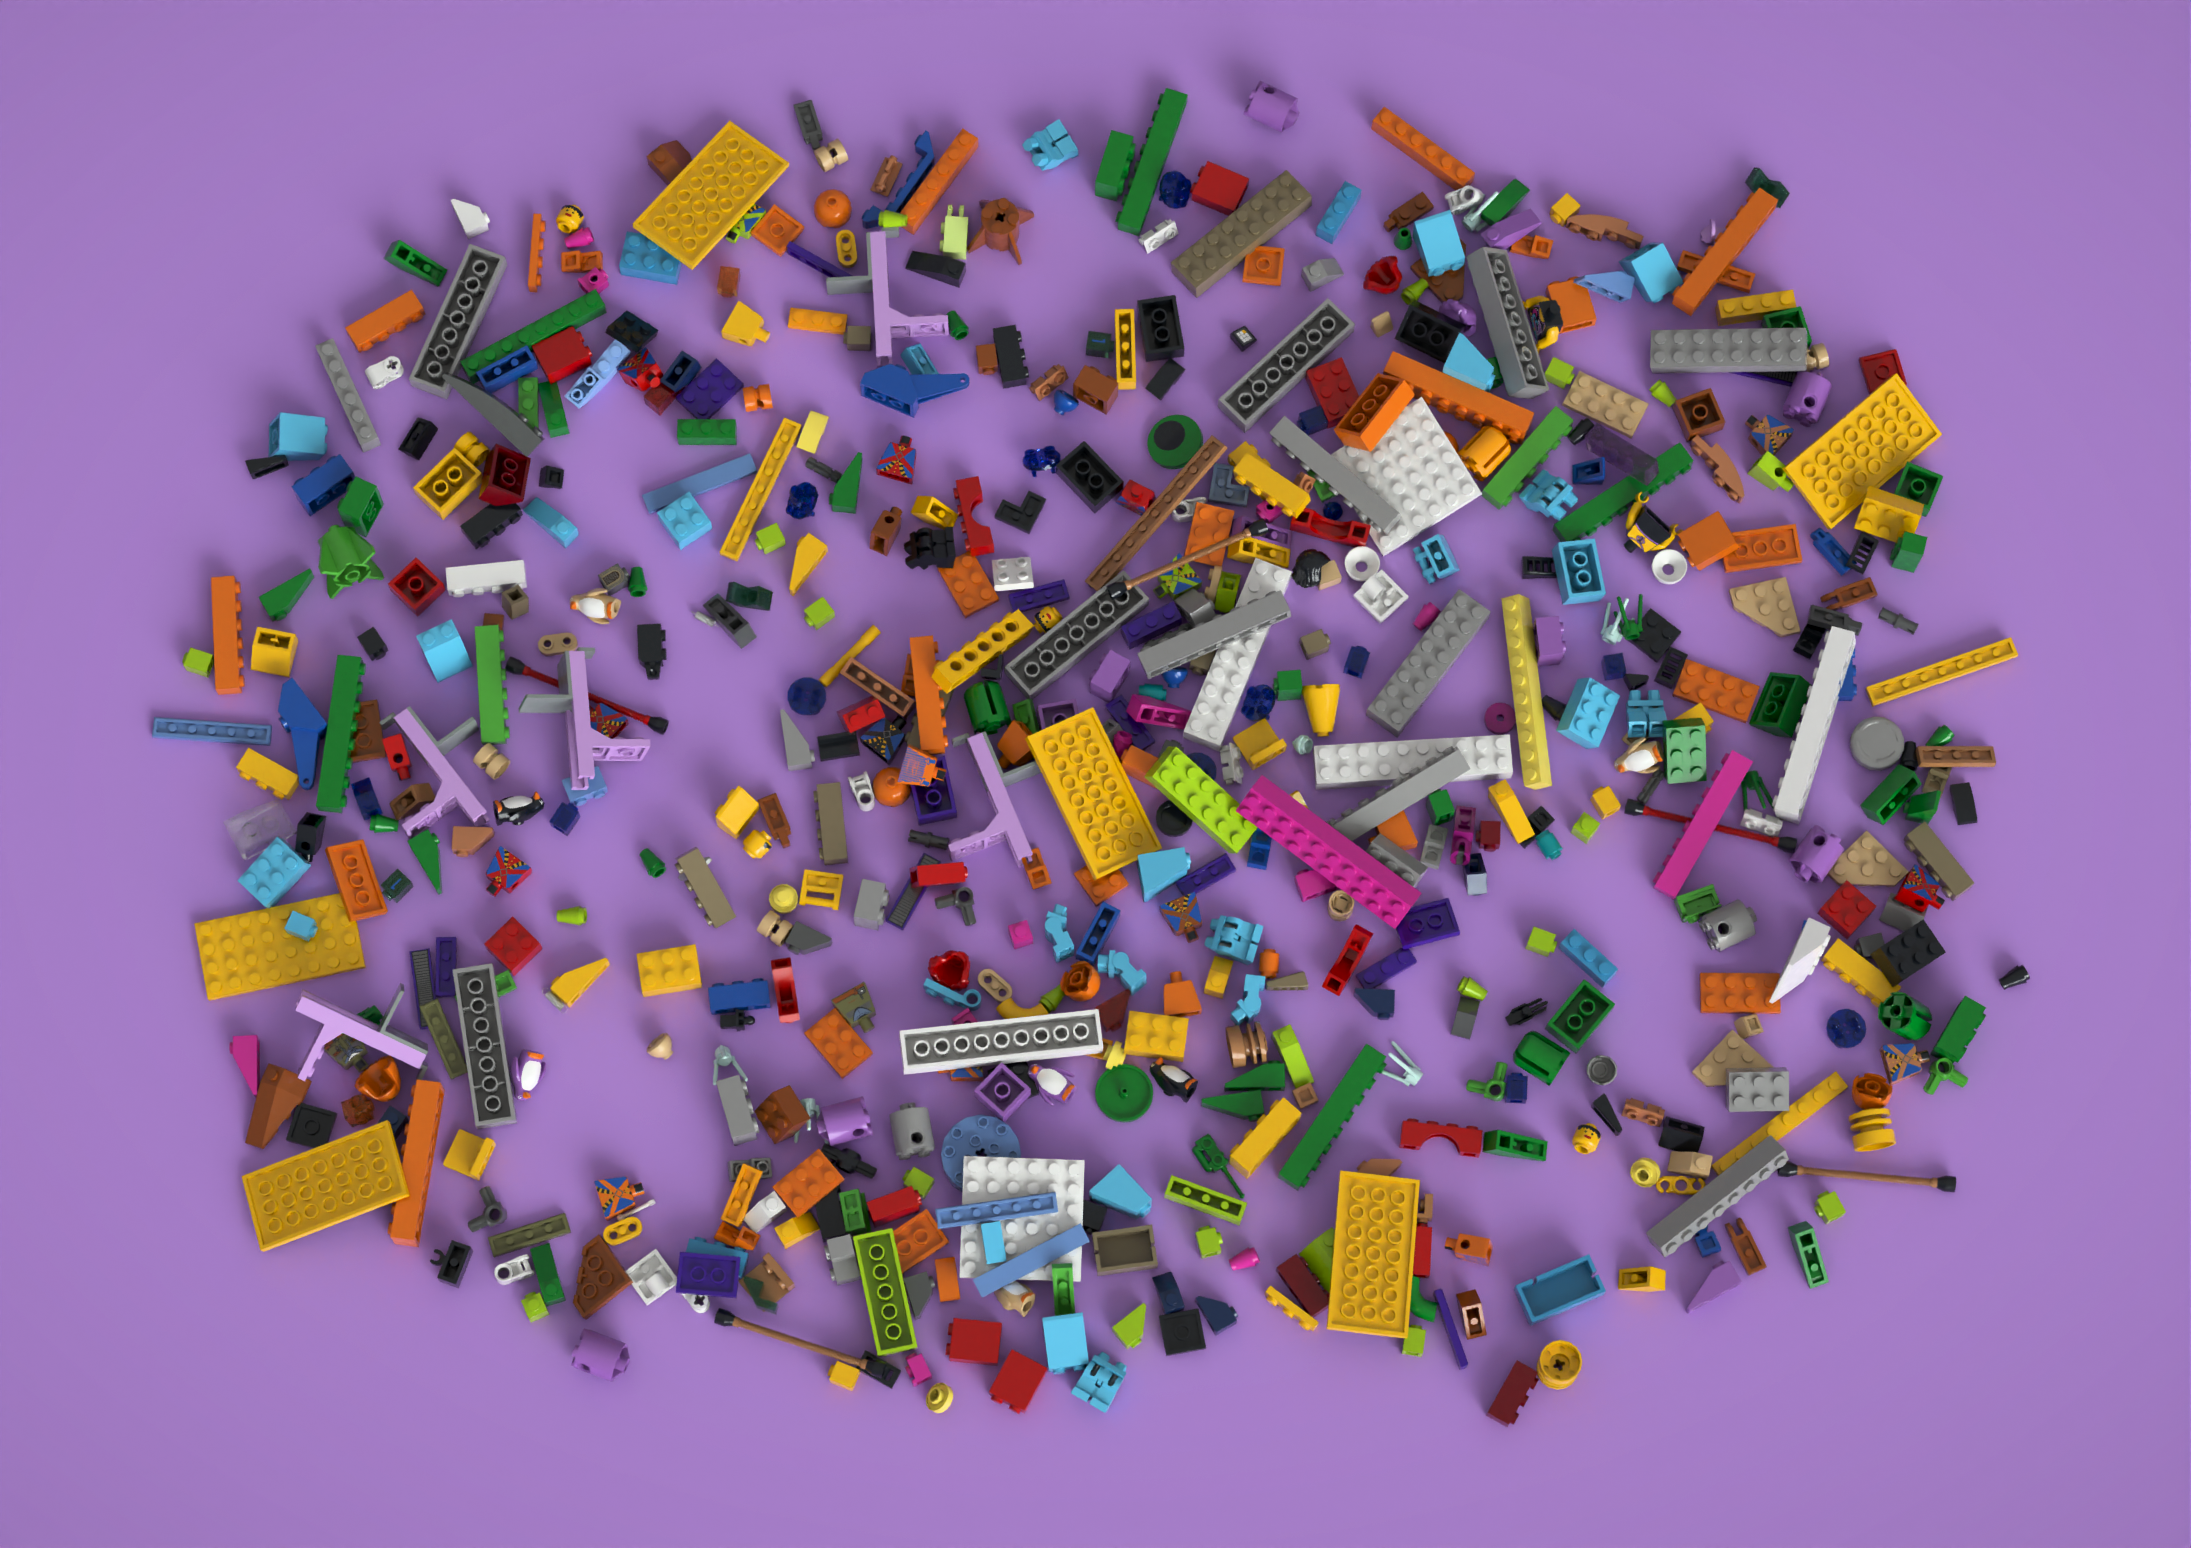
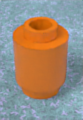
(1269, 963)

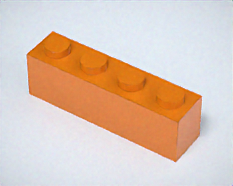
(385, 321)

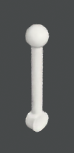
(621, 1216)

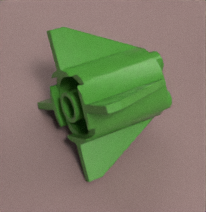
(346, 559)

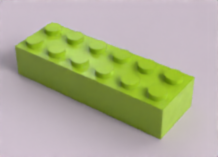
(1200, 799)
(885, 1292)

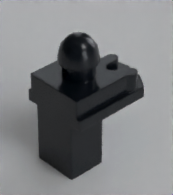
(736, 1021)

